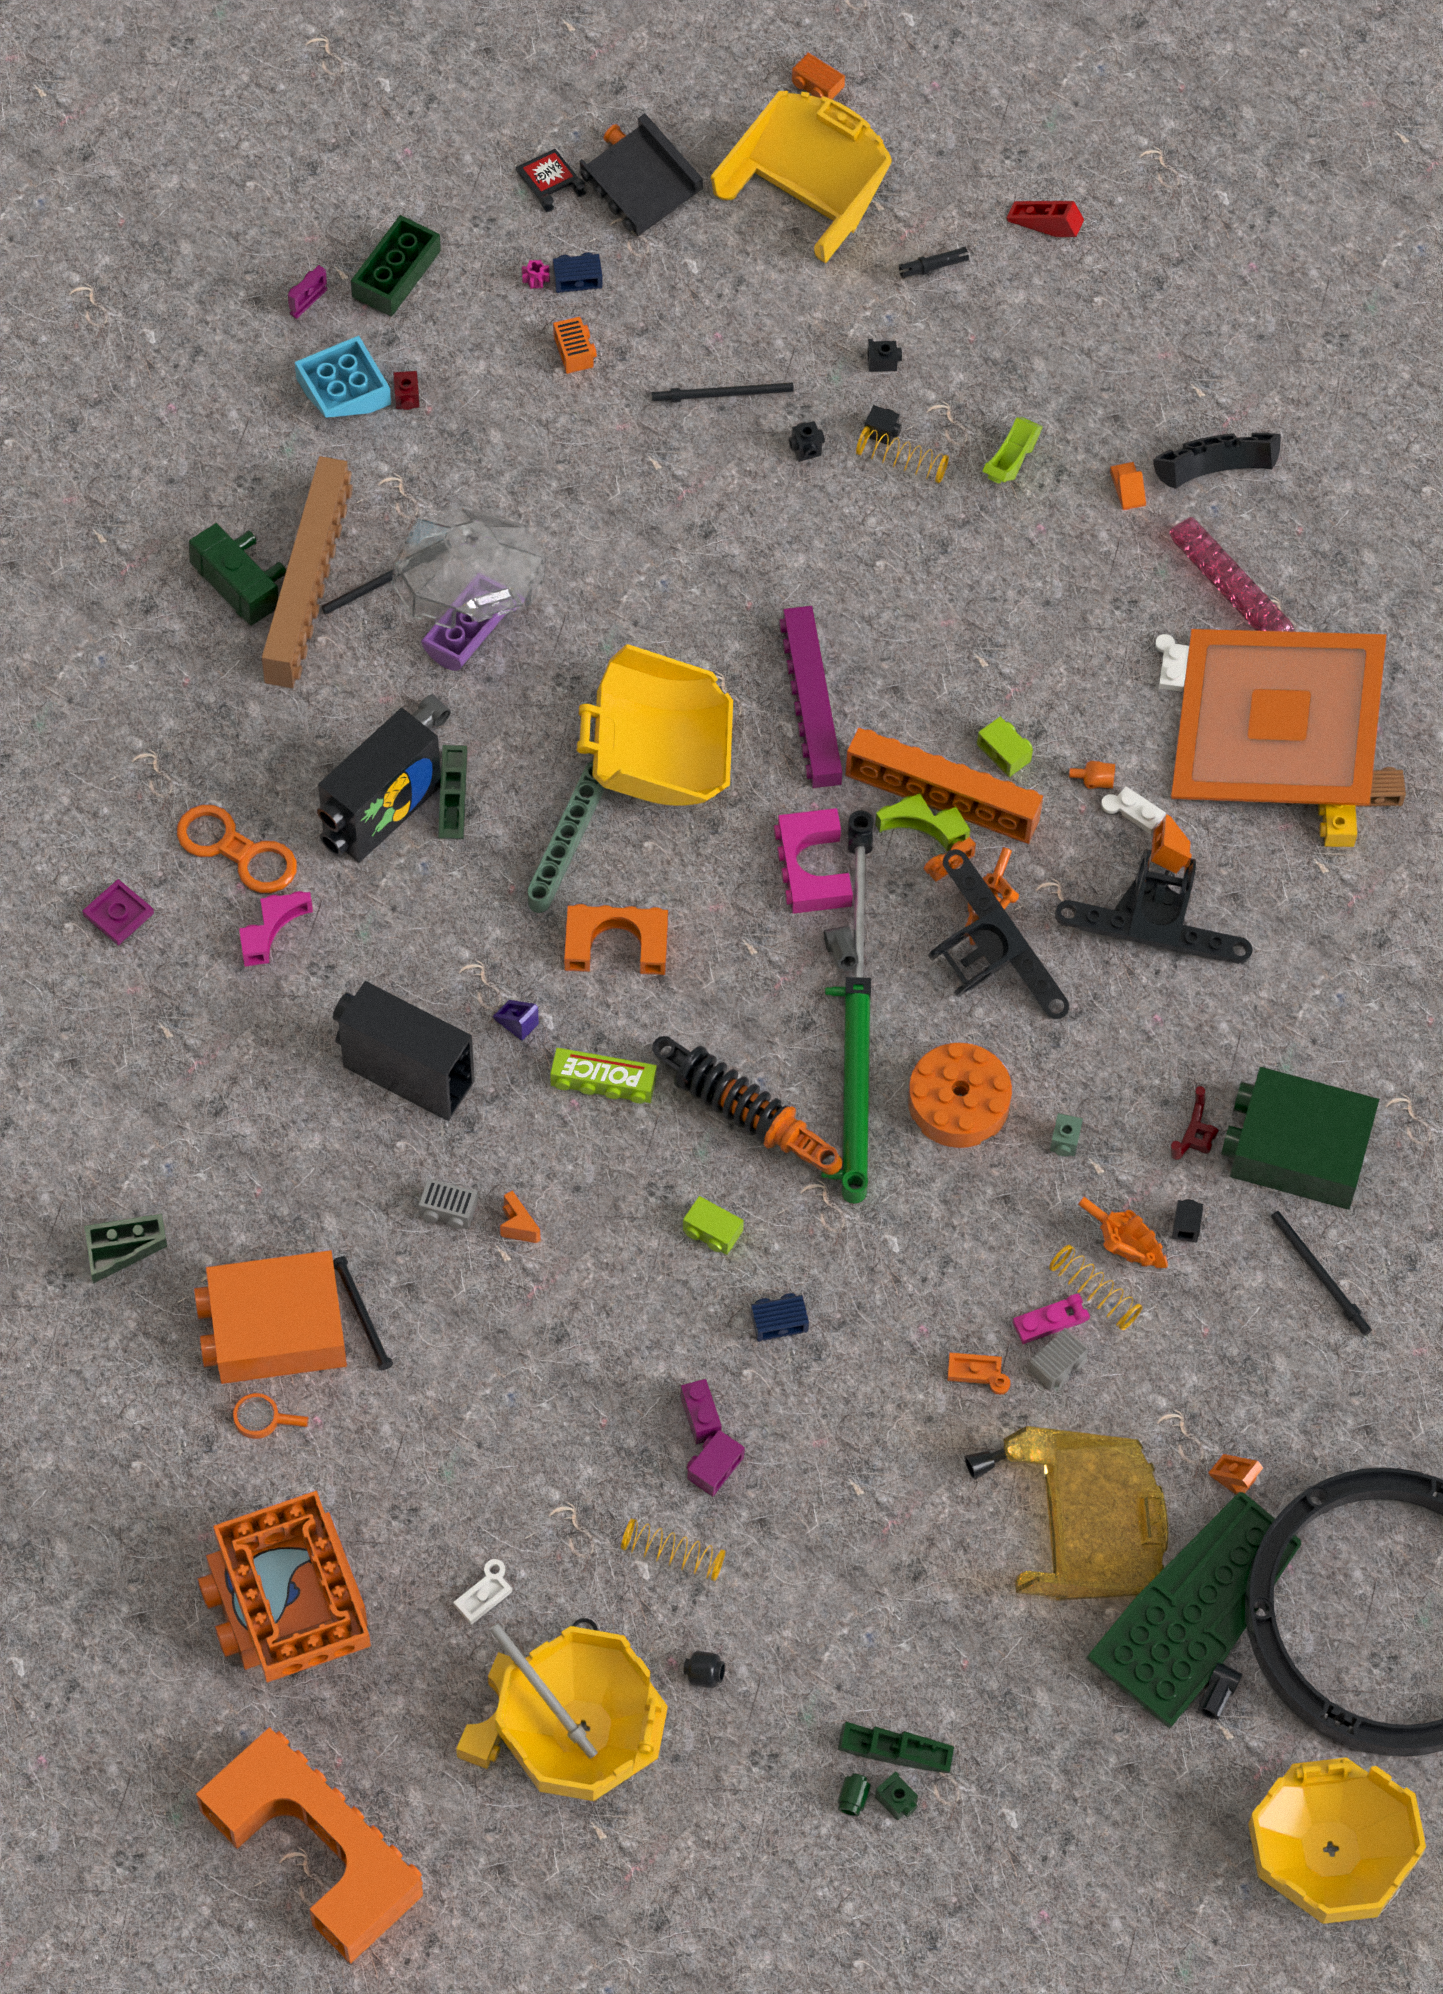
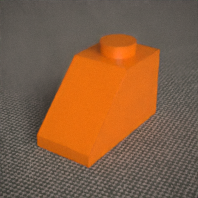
(1170, 846)

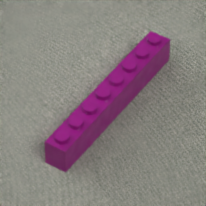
(812, 697)

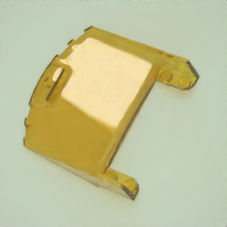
(1102, 1514)

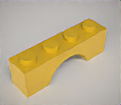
(480, 1740)

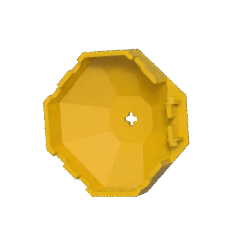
(596, 1683)
(1355, 1810)

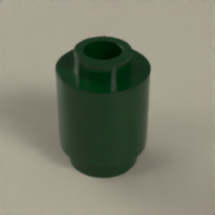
(853, 1794)

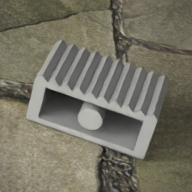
(1058, 1359)

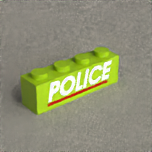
(603, 1075)

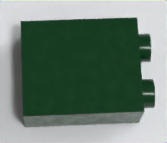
(1300, 1137)

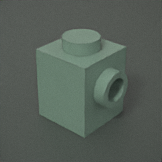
(1066, 1135)

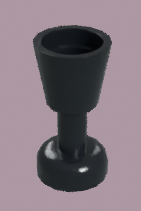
(982, 1462)

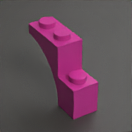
(276, 913)

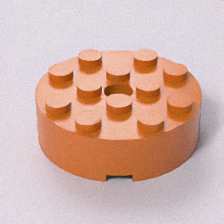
(955, 1071)

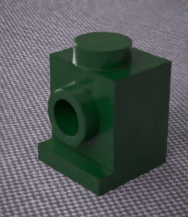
(896, 1806)

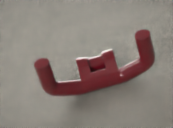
(1195, 1126)

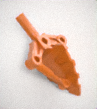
(997, 885)
(1127, 1236)

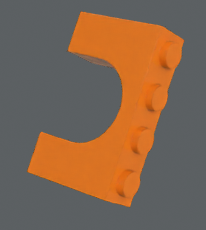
(587, 922)

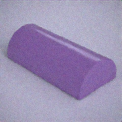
(456, 645)

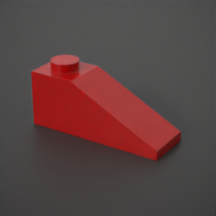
(1048, 217)

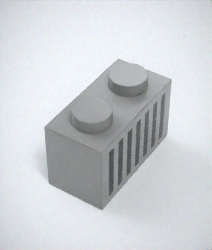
(448, 1204)

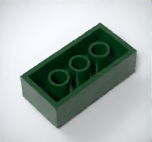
(395, 265)

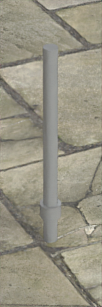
(575, 1732)

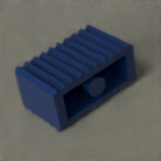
(577, 272)
(779, 1317)

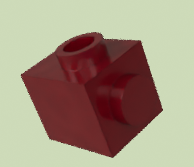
(406, 390)

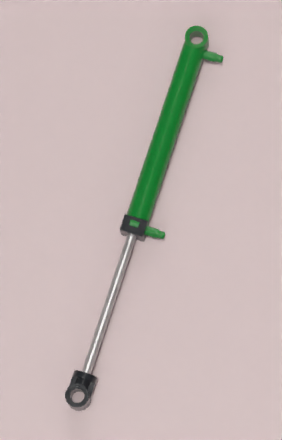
(857, 1031)

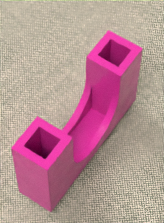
(805, 890)

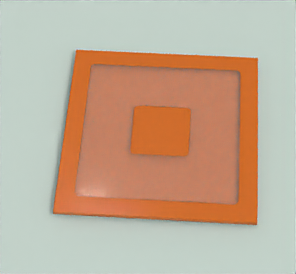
(1279, 717)

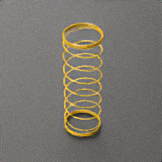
(940, 472)
(1121, 1322)
(719, 1558)

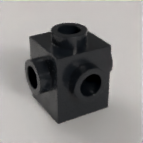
(806, 441)

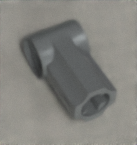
(432, 712)
(841, 944)

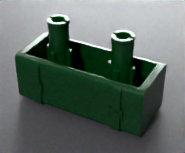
(235, 573)

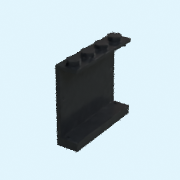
(642, 177)

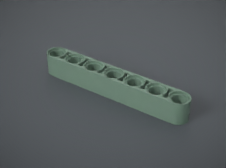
(565, 846)

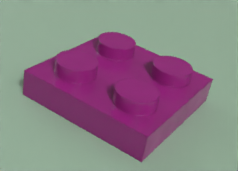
(118, 912)

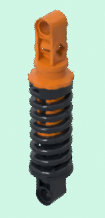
(744, 1104)

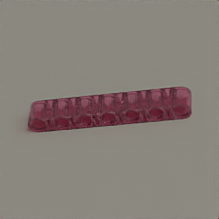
(1228, 577)

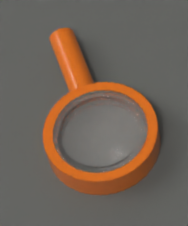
(258, 1416)

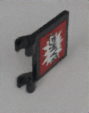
(548, 175)

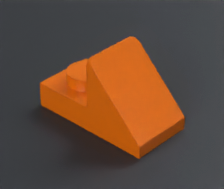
(1128, 485)
(520, 1223)
(1235, 1472)

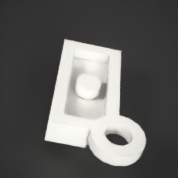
(484, 1594)

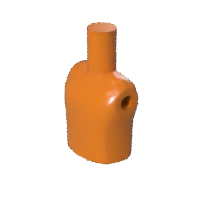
(1095, 774)

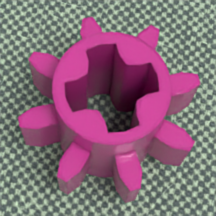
(535, 274)

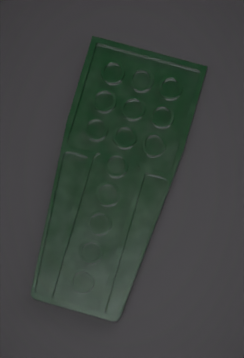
(1188, 1614)

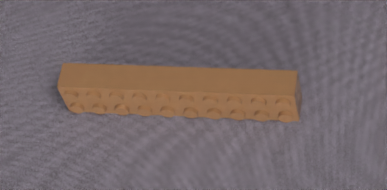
(306, 572)

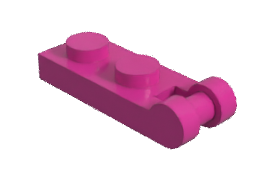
(1050, 1319)

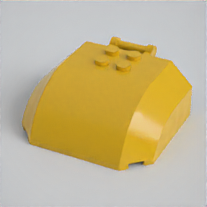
(659, 729)

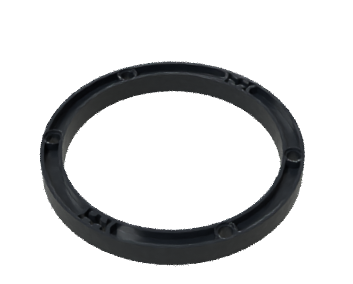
(1263, 1630)

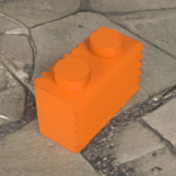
(817, 77)

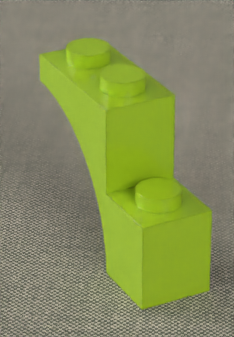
(1008, 459)
(915, 814)

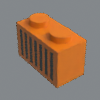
(574, 345)

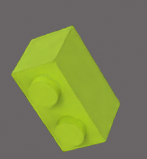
(1005, 746)
(712, 1225)

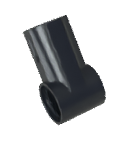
(1221, 1685)

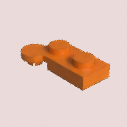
(935, 865)
(978, 1369)

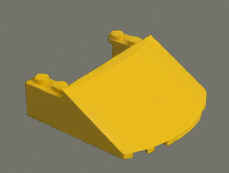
(816, 155)

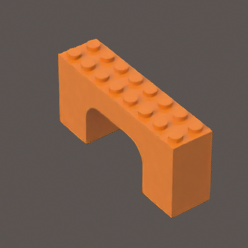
(276, 1782)

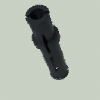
(924, 265)

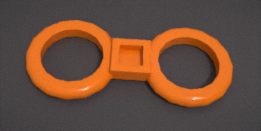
(236, 848)

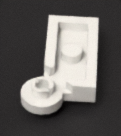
(1173, 663)
(1134, 809)

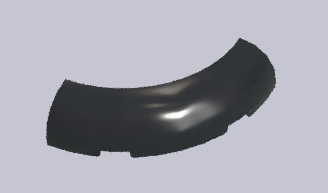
(1216, 455)

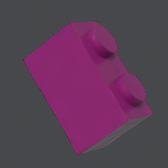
(700, 1410)
(715, 1462)

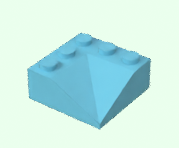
(343, 380)

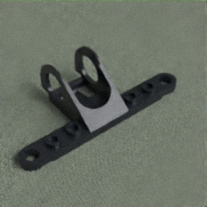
(1155, 922)
(996, 940)

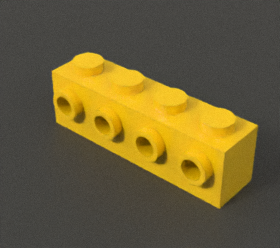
(1338, 825)

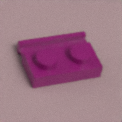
(307, 291)

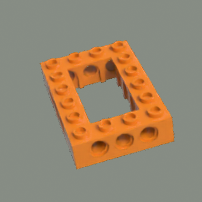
(271, 1526)

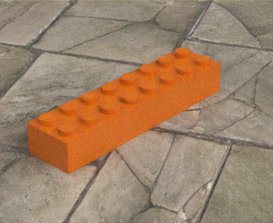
(944, 784)

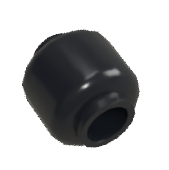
(704, 1669)

